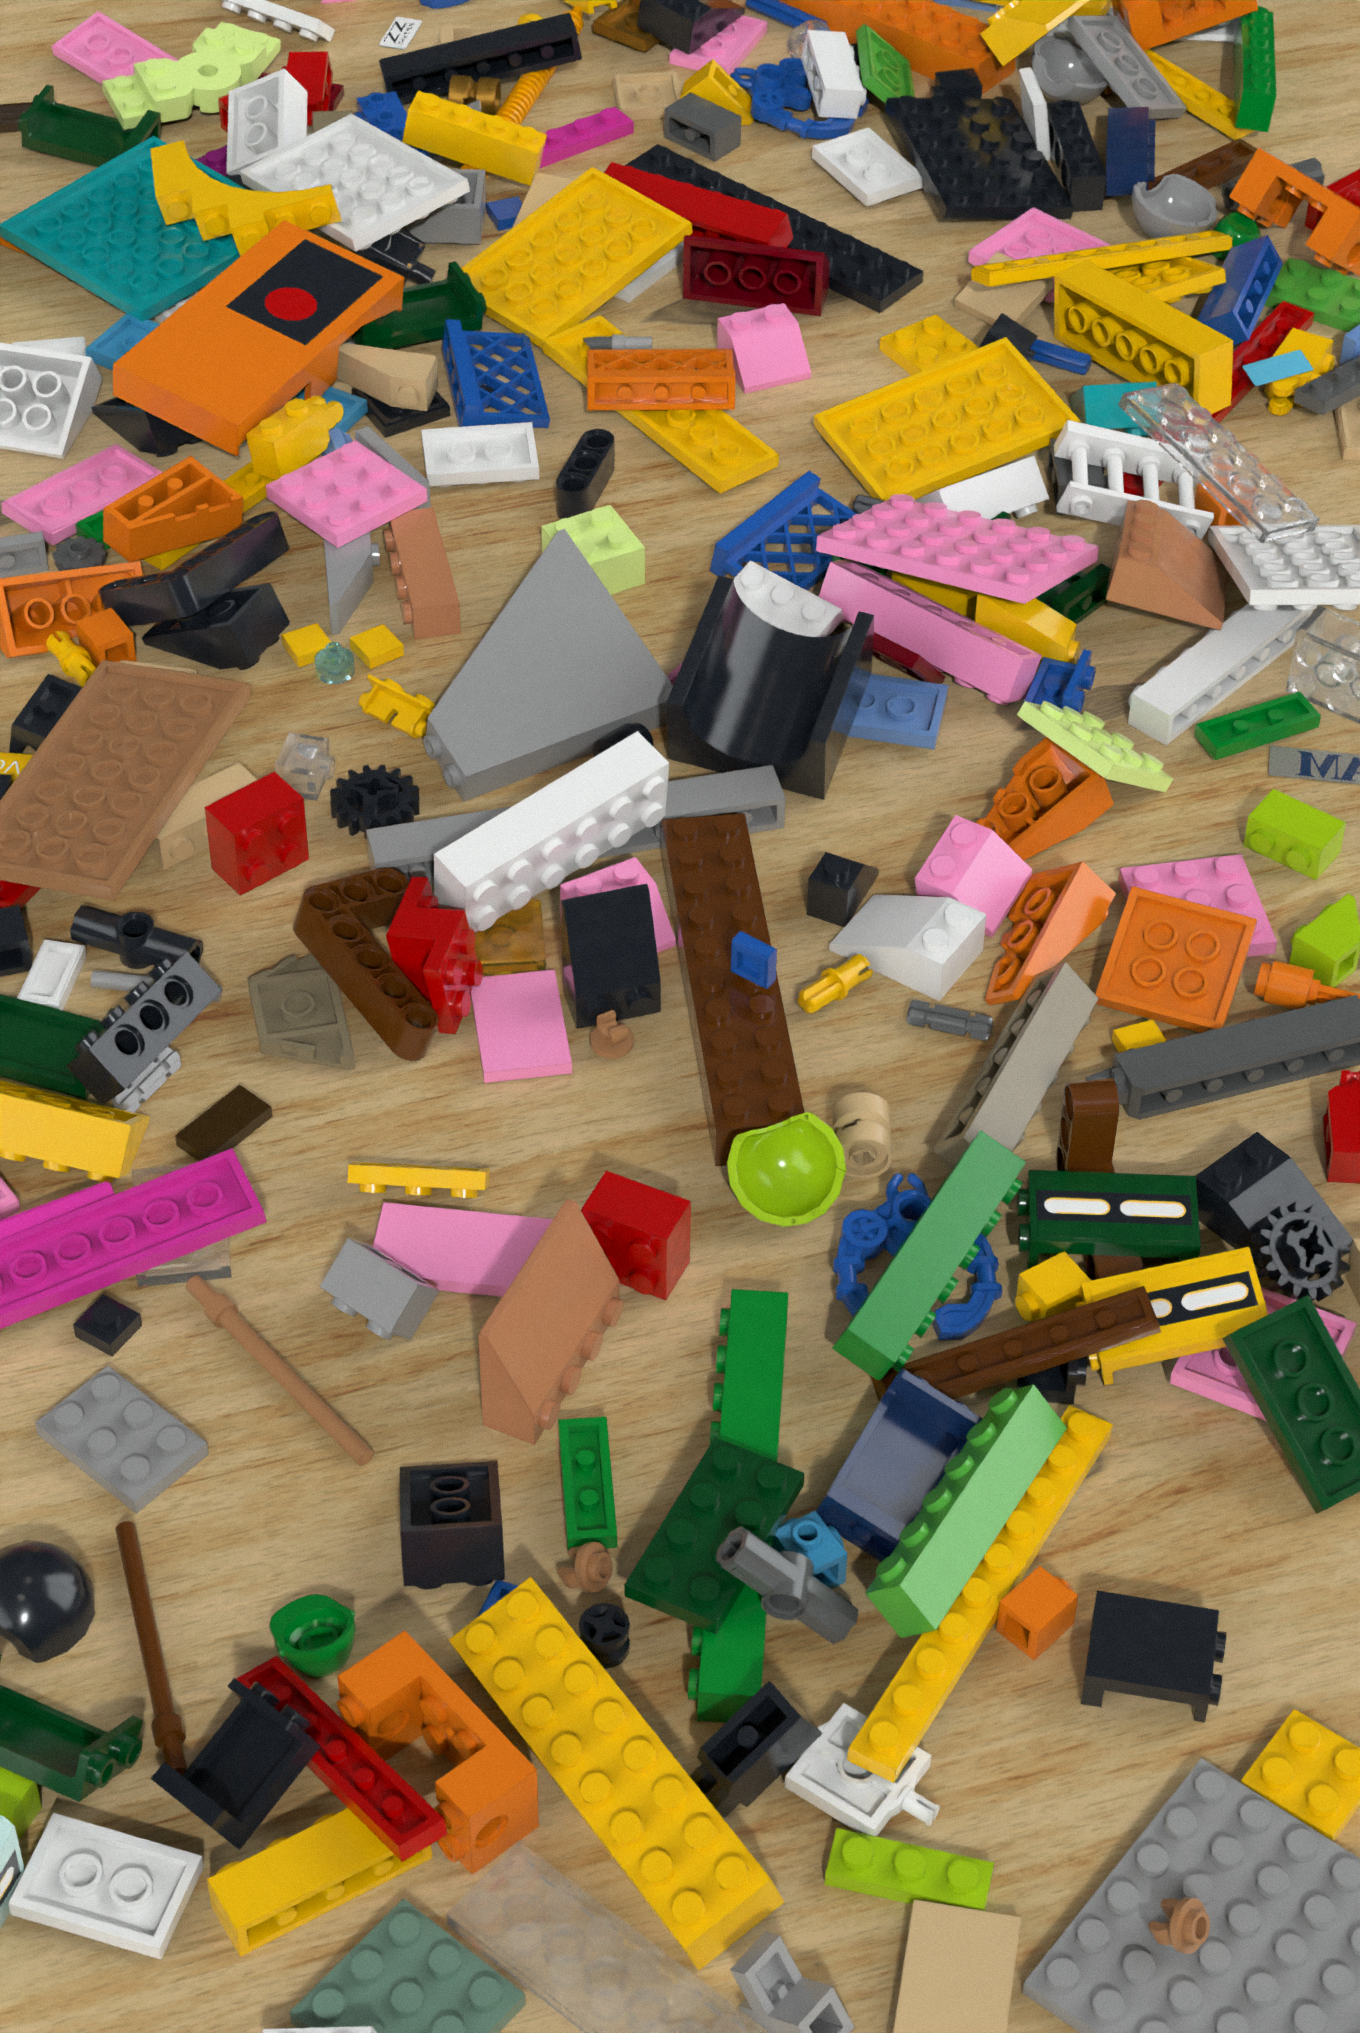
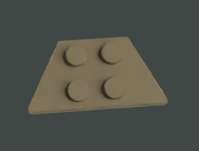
(301, 1014)

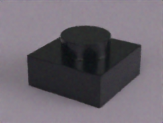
(107, 1325)

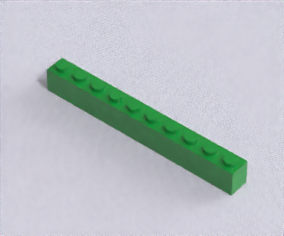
(749, 1419)

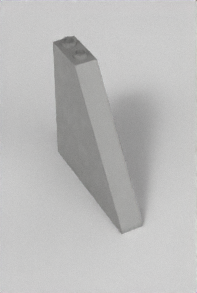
(545, 680)

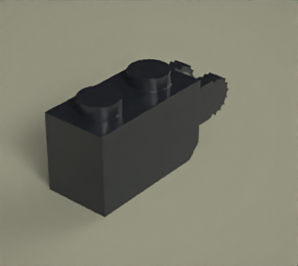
(753, 1748)

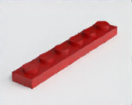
(353, 1768)

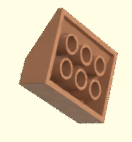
(1166, 568)
(547, 1328)

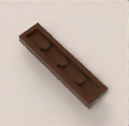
(1214, 166)

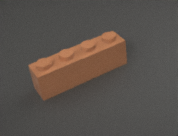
(422, 574)

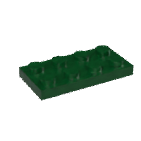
(1304, 1398)
(723, 1493)

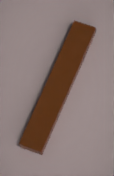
(1034, 1346)

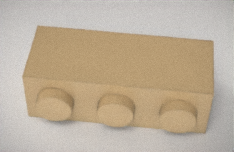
(186, 828)

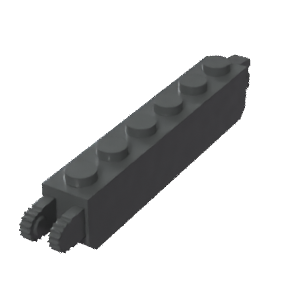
(1237, 1058)

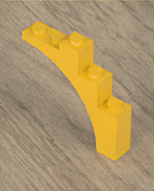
(221, 209)

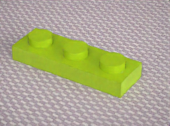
(907, 1871)

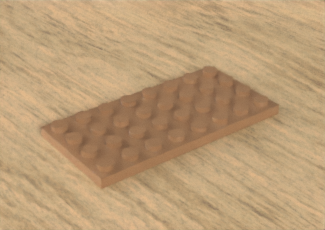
(112, 776)

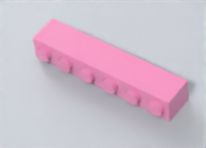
(938, 634)

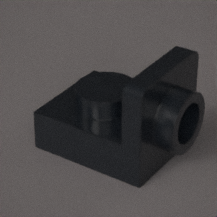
(1058, 1382)

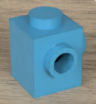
(818, 1543)

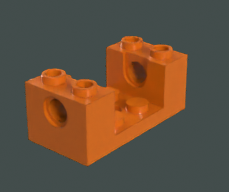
(1166, 20)
(1272, 193)
(493, 1787)

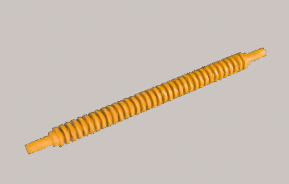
(529, 88)

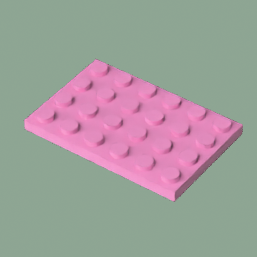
(959, 548)

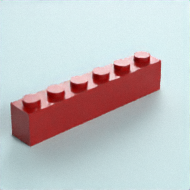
(709, 211)

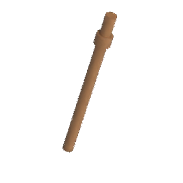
(223, 1313)

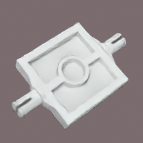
(853, 1793)

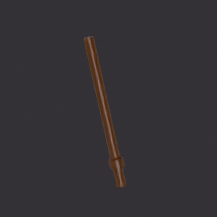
(167, 1726)

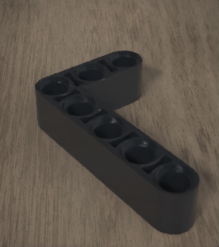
(199, 578)

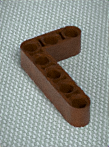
(335, 928)
(1087, 1145)

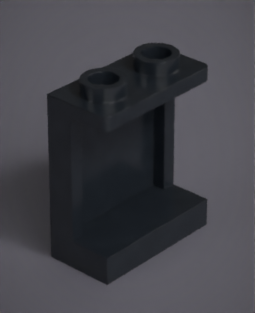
(1153, 1652)
(243, 1765)

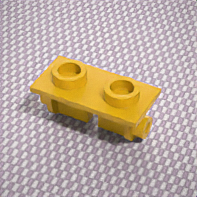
(390, 698)

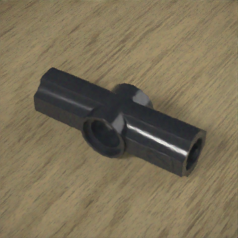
(131, 937)

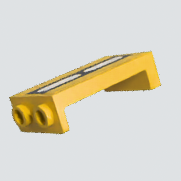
(1194, 1304)

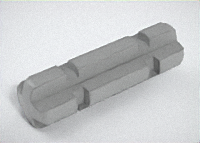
(148, 1081)

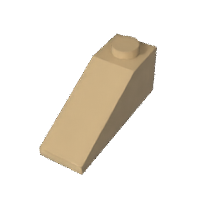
(390, 375)

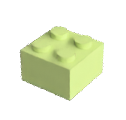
(606, 545)

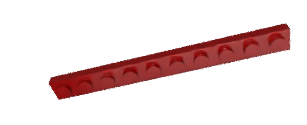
(1260, 346)

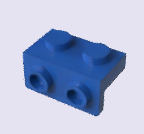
(1062, 682)

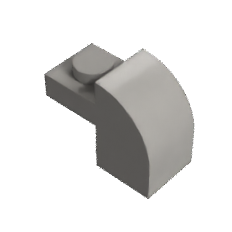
(781, 1997)

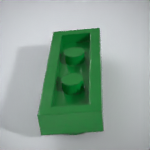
(1257, 725)
(587, 1482)

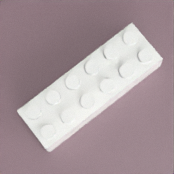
(553, 832)

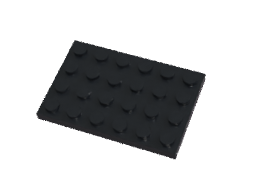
(977, 157)

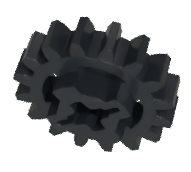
(374, 800)
(1300, 1252)

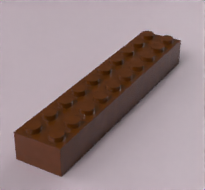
(734, 1023)

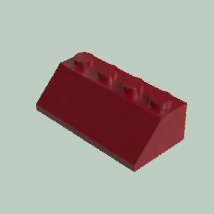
(754, 275)

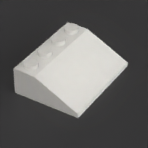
(44, 399)

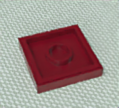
(905, 660)

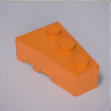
(171, 512)

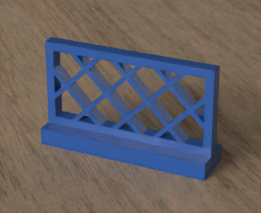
(465, 378)
(765, 526)

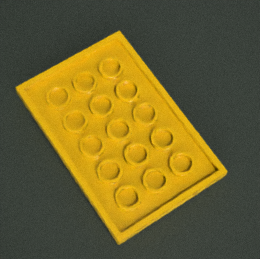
(573, 255)
(945, 423)

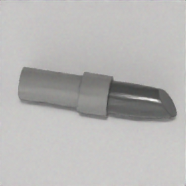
(618, 342)

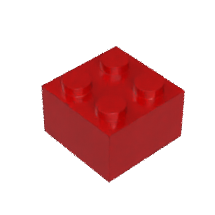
(257, 833)
(641, 1232)

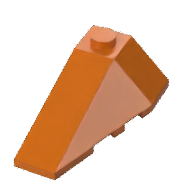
(52, 602)
(1046, 800)
(1048, 921)

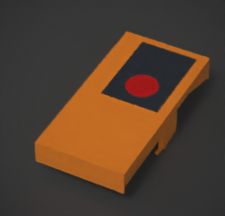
(256, 336)

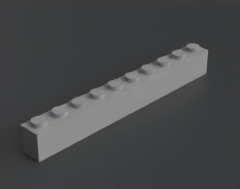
(748, 791)

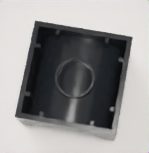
(767, 695)

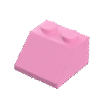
(764, 347)
(975, 870)
(620, 876)

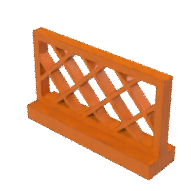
(666, 389)

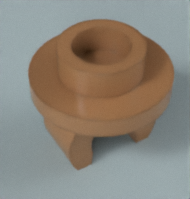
(611, 1038)
(591, 1568)
(1187, 1924)

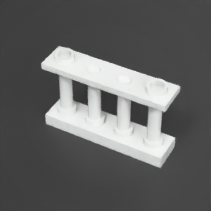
(1120, 454)

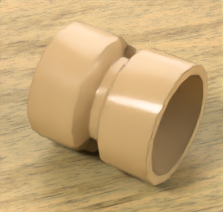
(864, 1132)

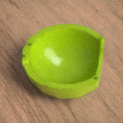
(787, 1170)

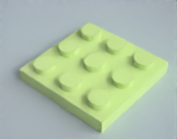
(1095, 747)

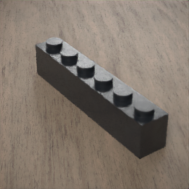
(490, 55)

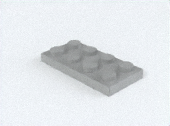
(1125, 65)

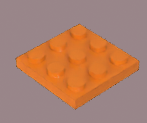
(1175, 961)

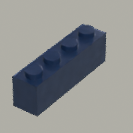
(1129, 149)

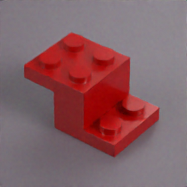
(435, 953)

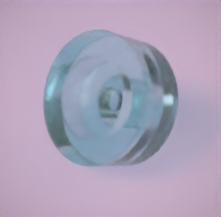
(334, 664)

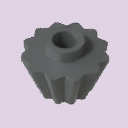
(79, 554)

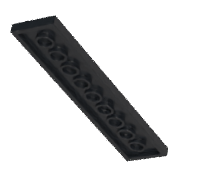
(855, 267)

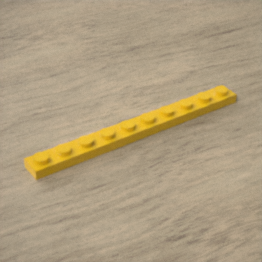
(943, 1654)

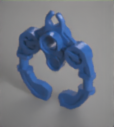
(784, 86)
(886, 1227)

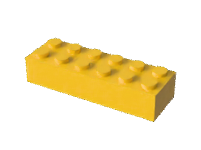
(1141, 335)

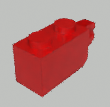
(314, 74)
(1342, 1130)

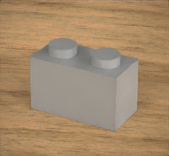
(378, 1289)

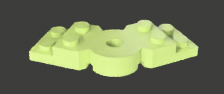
(219, 63)

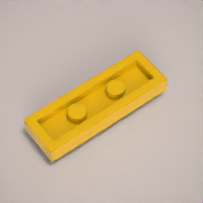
(418, 1179)

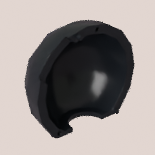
(43, 1599)

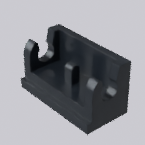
(41, 713)

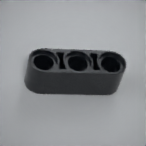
(585, 473)

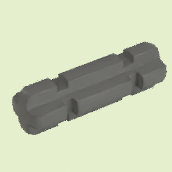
(950, 1020)

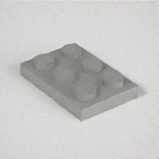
(122, 1439)

